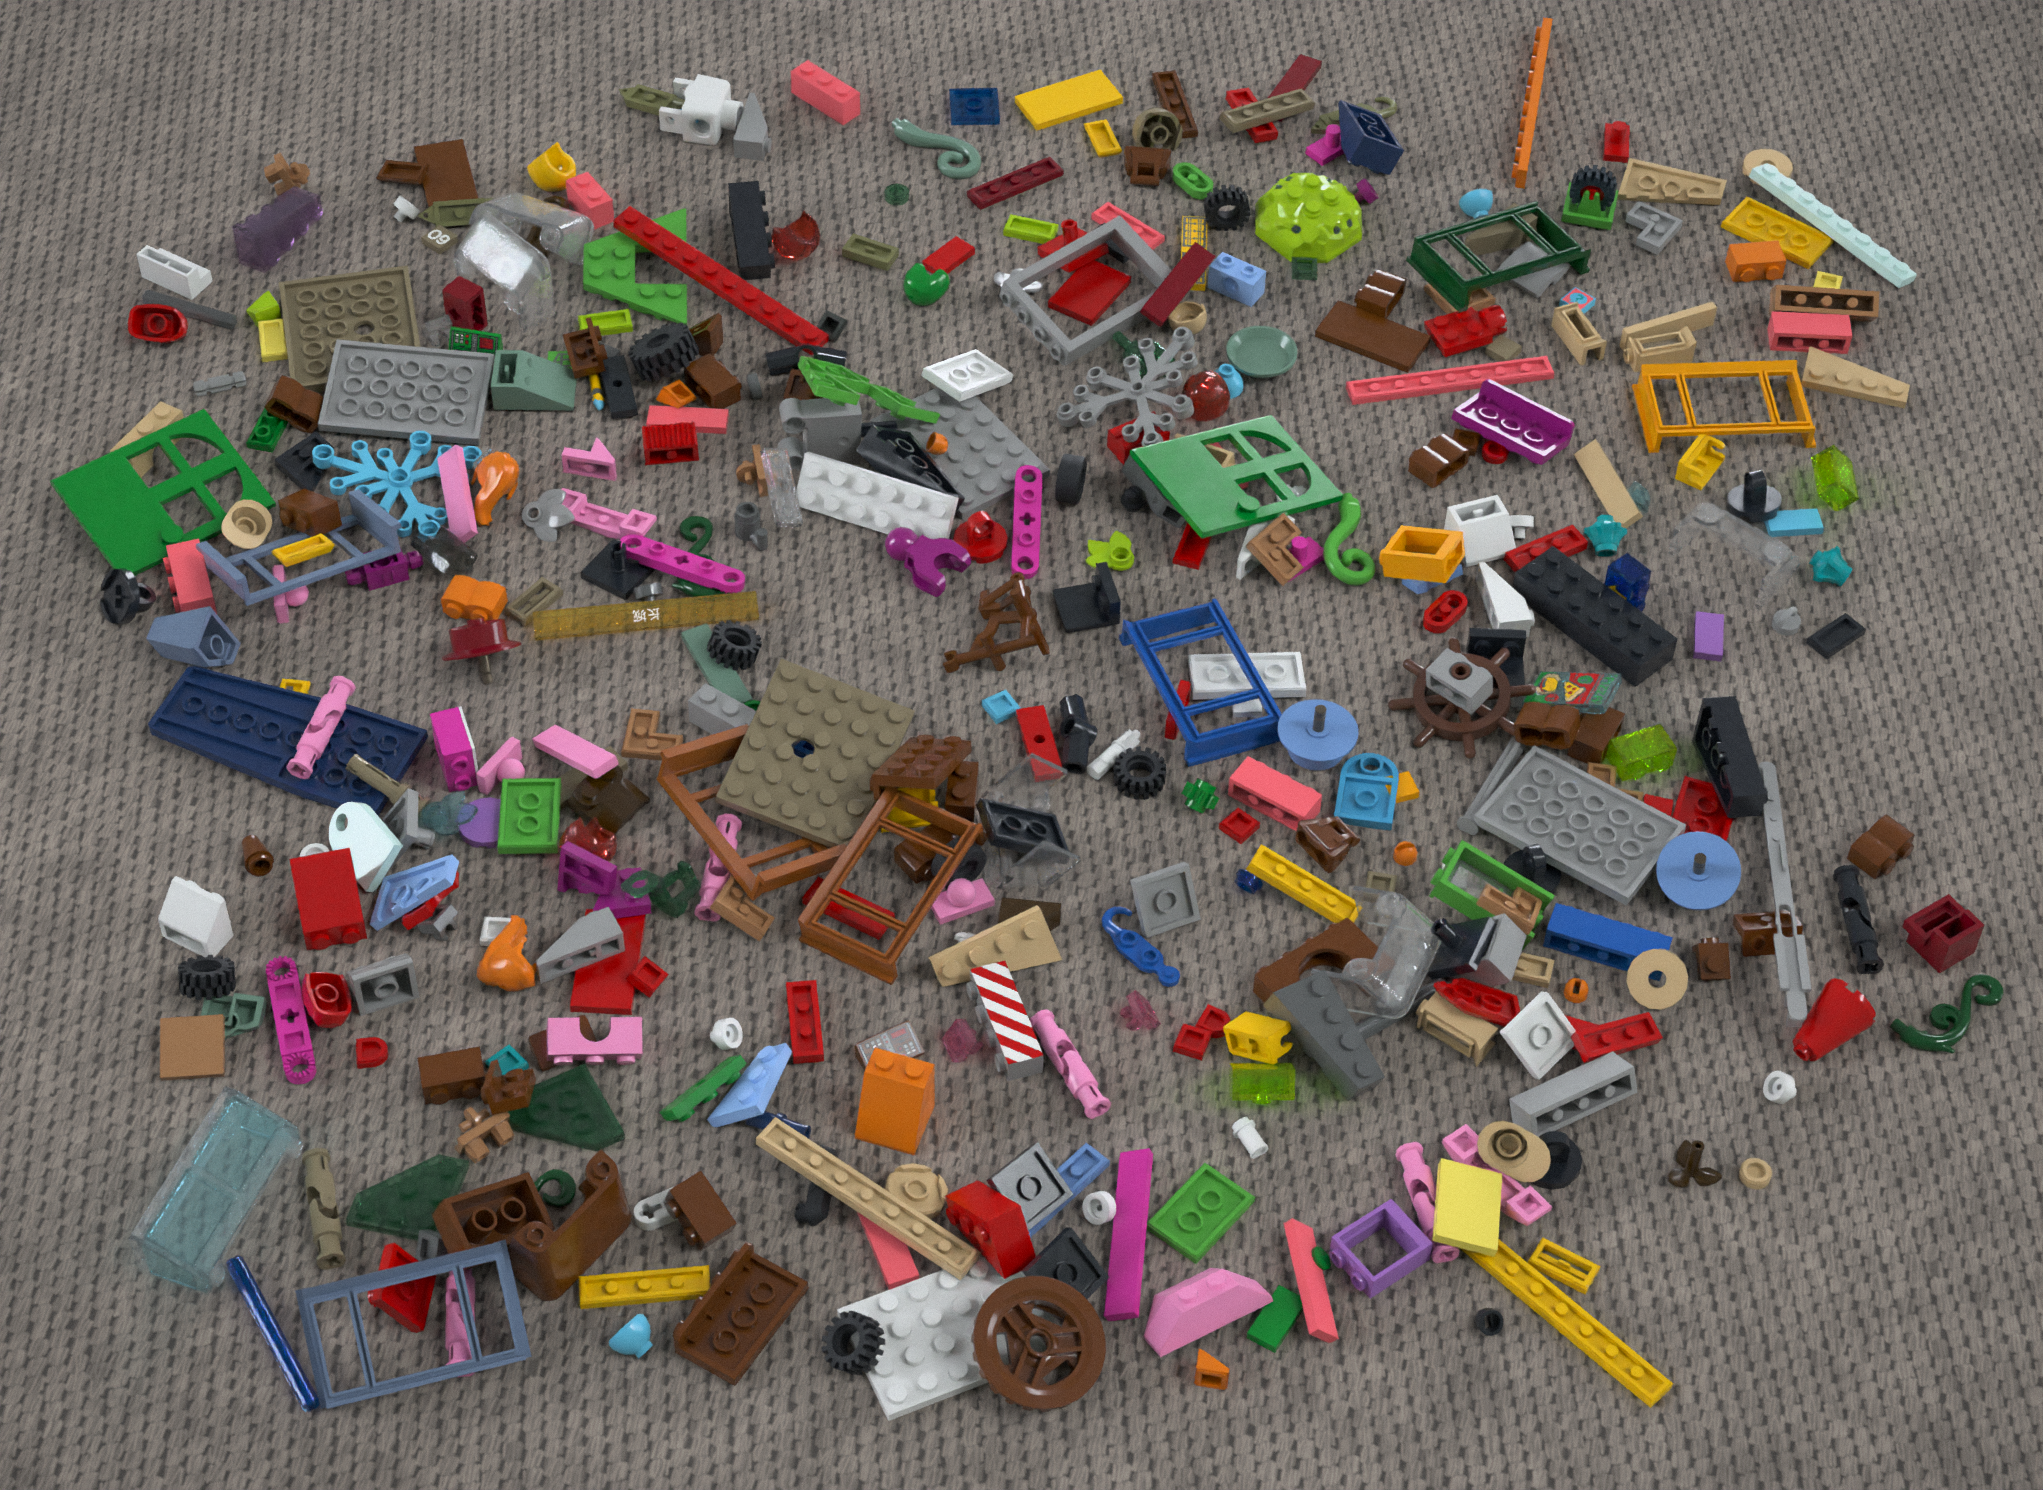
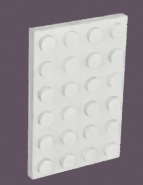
(930, 1337)

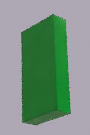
(1276, 1319)

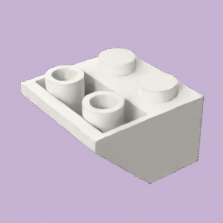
(1484, 529)
(195, 918)

